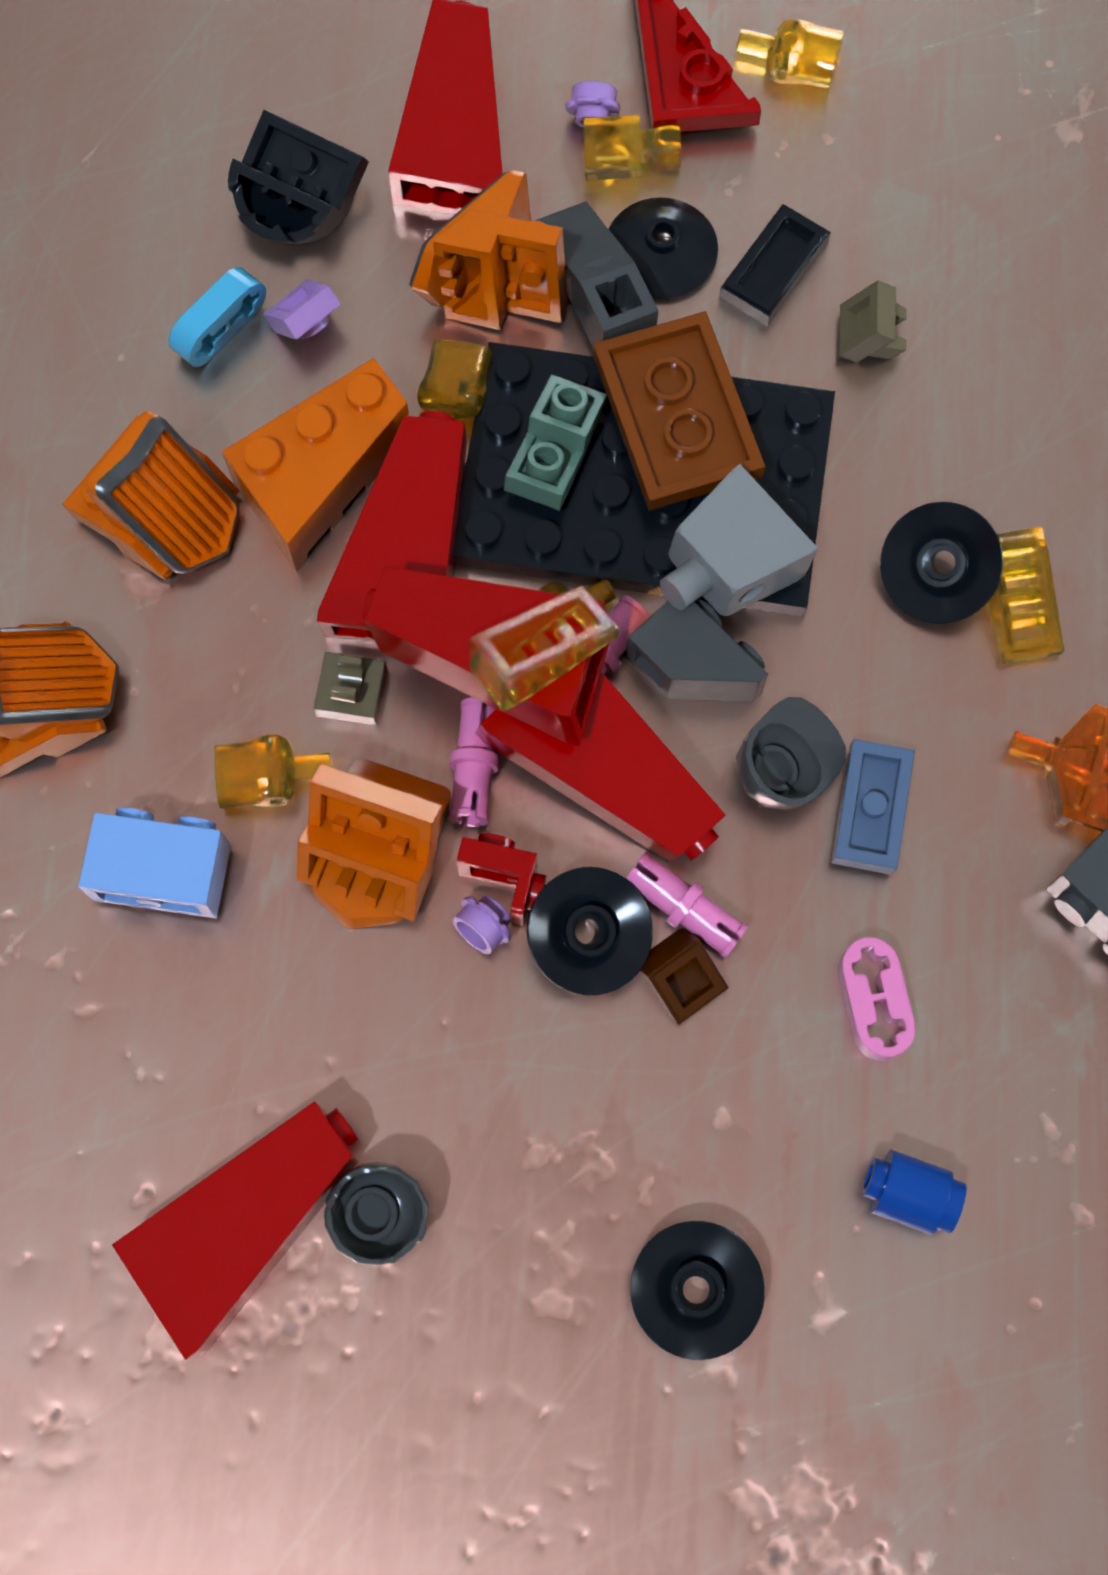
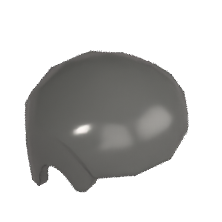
(376, 1213)

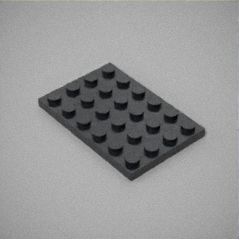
(605, 519)

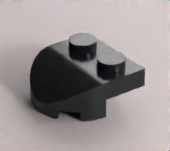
(293, 182)

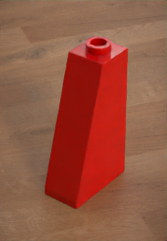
(450, 117)
(404, 521)
(429, 627)
(616, 774)
(230, 1230)

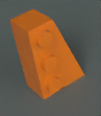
(317, 457)

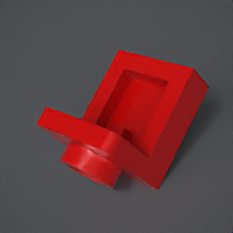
(499, 862)

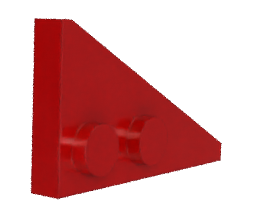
(685, 76)

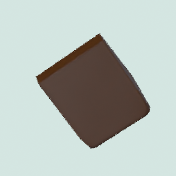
(682, 975)

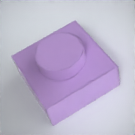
(303, 310)

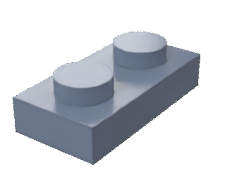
(873, 807)

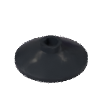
(674, 266)
(910, 569)
(620, 926)
(732, 1282)

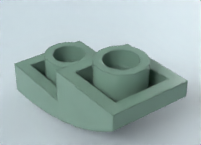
(555, 442)

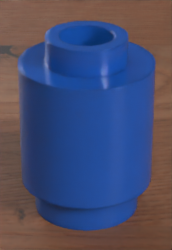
(914, 1193)

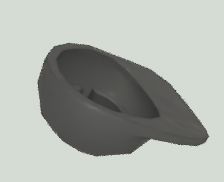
(790, 755)

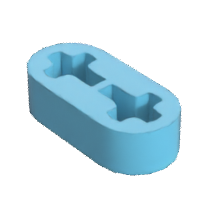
(217, 316)

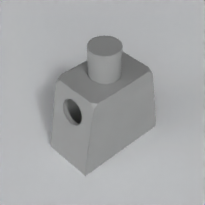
(735, 548)

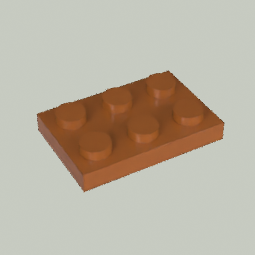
(676, 409)

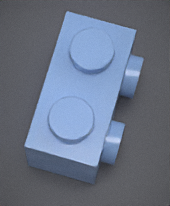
(155, 863)

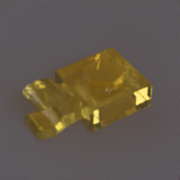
(618, 147)

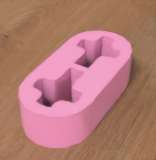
(891, 995)

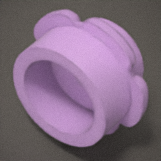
(592, 100)
(483, 923)

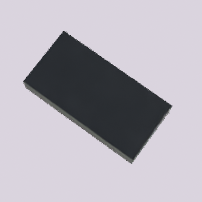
(774, 264)

